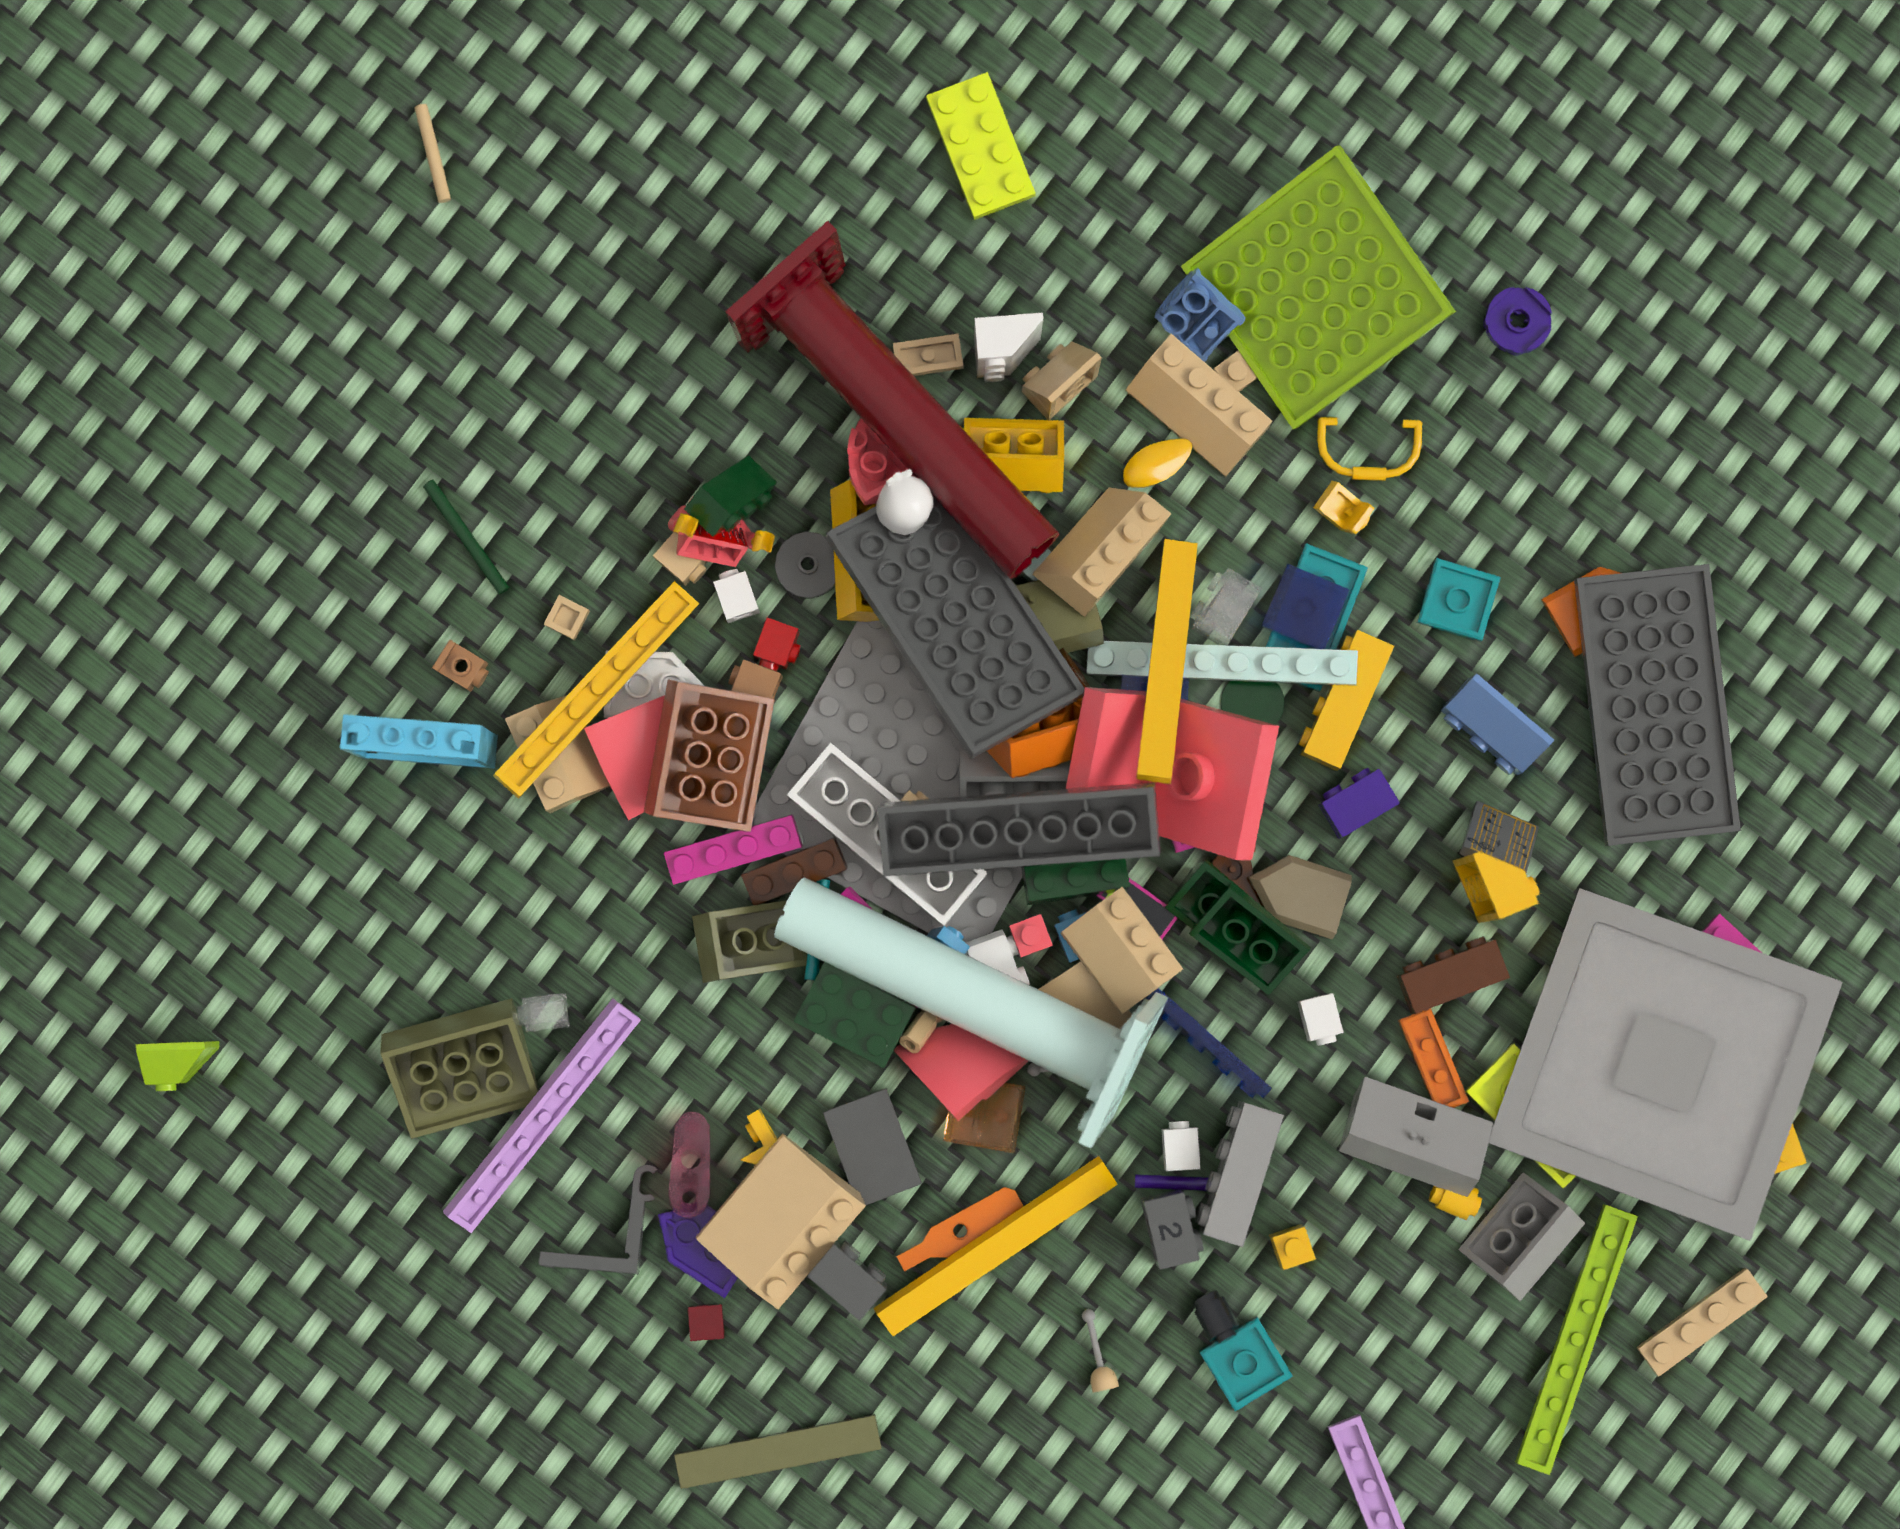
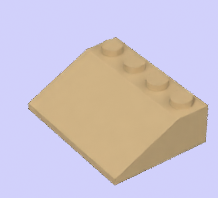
(781, 1221)

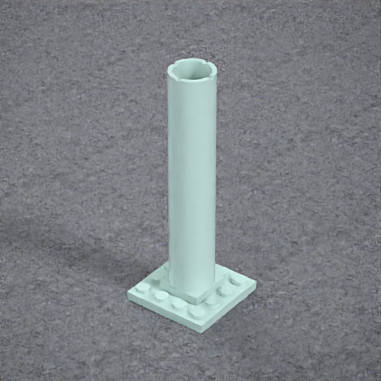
(973, 996)

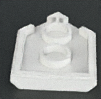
(649, 682)

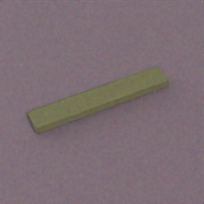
(777, 1451)

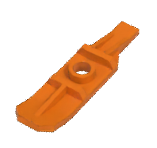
(977, 1219)

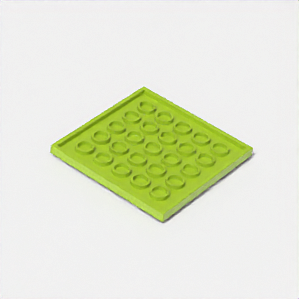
(1321, 287)

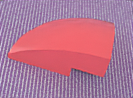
(870, 463)
(626, 752)
(961, 1067)

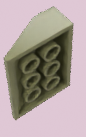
(459, 1068)

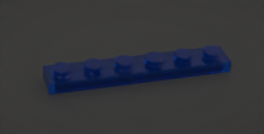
(1202, 1040)

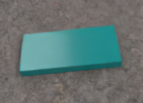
(1336, 570)

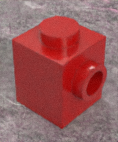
(777, 645)

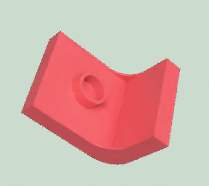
(1216, 772)

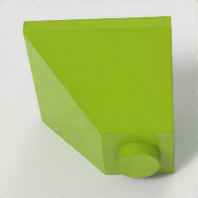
(173, 1062)

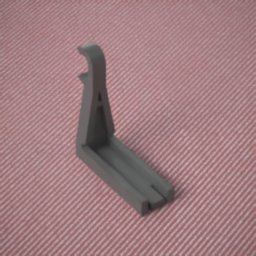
(633, 1240)

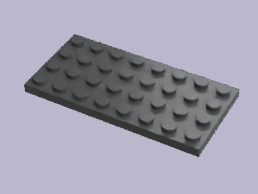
(958, 626)
(1657, 704)

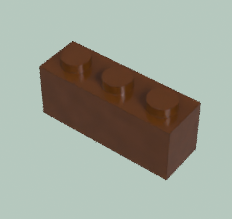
(1452, 975)

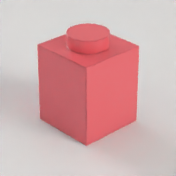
(1030, 935)

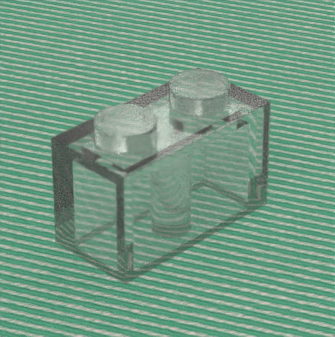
(1225, 608)

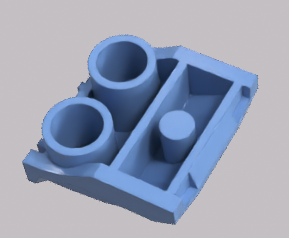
(1198, 314)

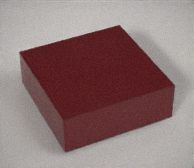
(706, 1322)

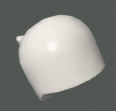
(904, 503)

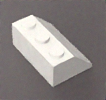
(1004, 343)

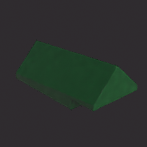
(1236, 927)

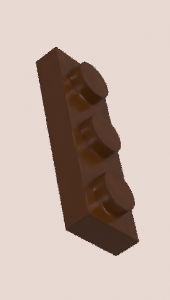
(784, 874)

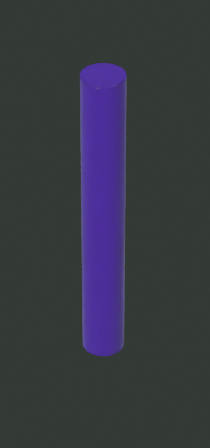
(1170, 1182)

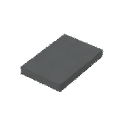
(872, 1147)

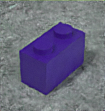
(1358, 803)

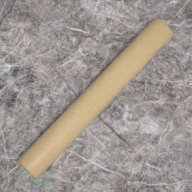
(432, 153)

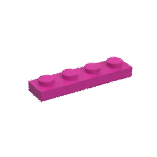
(733, 849)

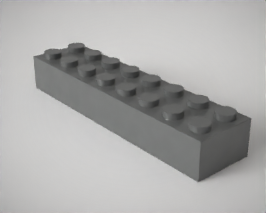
(1019, 829)

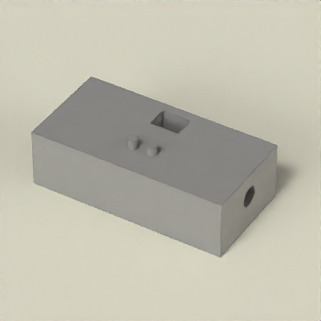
(1416, 1137)

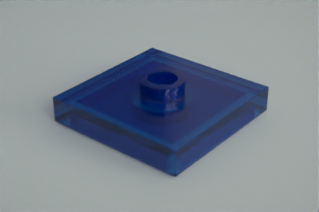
(1305, 607)

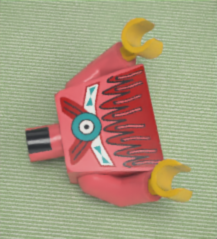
(723, 548)

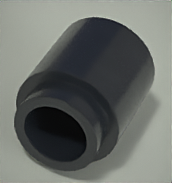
(1216, 1317)

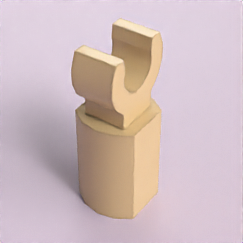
(919, 1031)

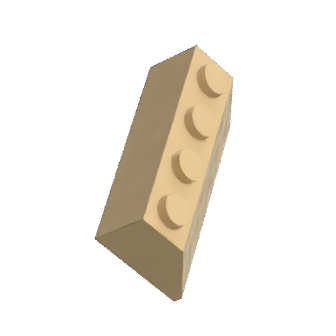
(1198, 405)
(1101, 547)

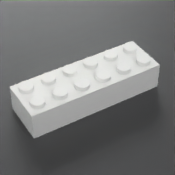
(846, 804)

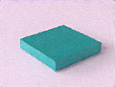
(1458, 599)
(1246, 1364)

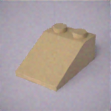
(1061, 378)

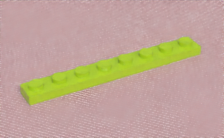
(1576, 1339)

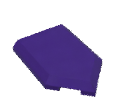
(690, 1255)

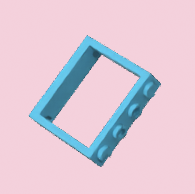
(419, 741)

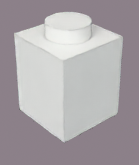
(736, 595)
(1320, 1019)
(1180, 1147)

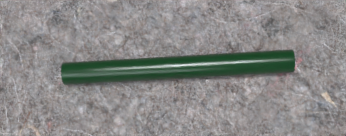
(466, 537)

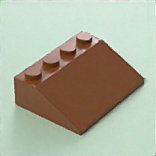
(709, 756)

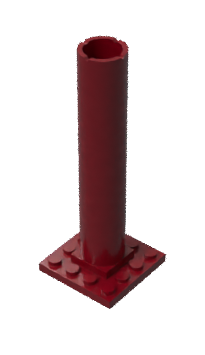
(890, 400)

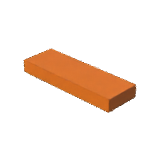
(1433, 1059)

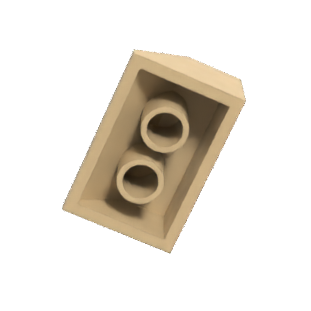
(573, 773)
(1121, 950)

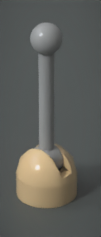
(1102, 1377)

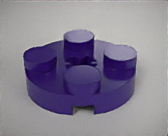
(1518, 339)

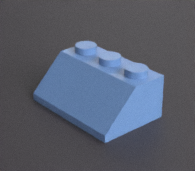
(1496, 725)

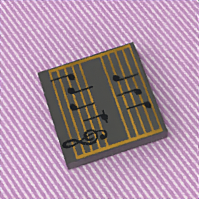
(1499, 836)

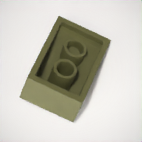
(743, 942)

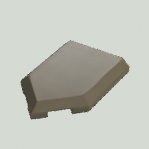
(1303, 894)

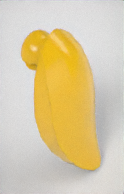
(1156, 462)

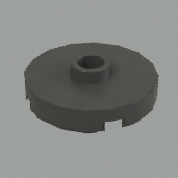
(803, 582)

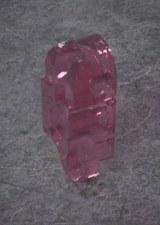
(690, 1137)

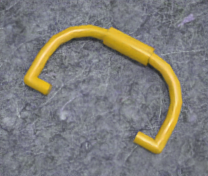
(1369, 473)

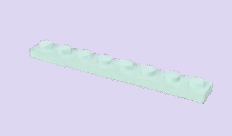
(1232, 663)

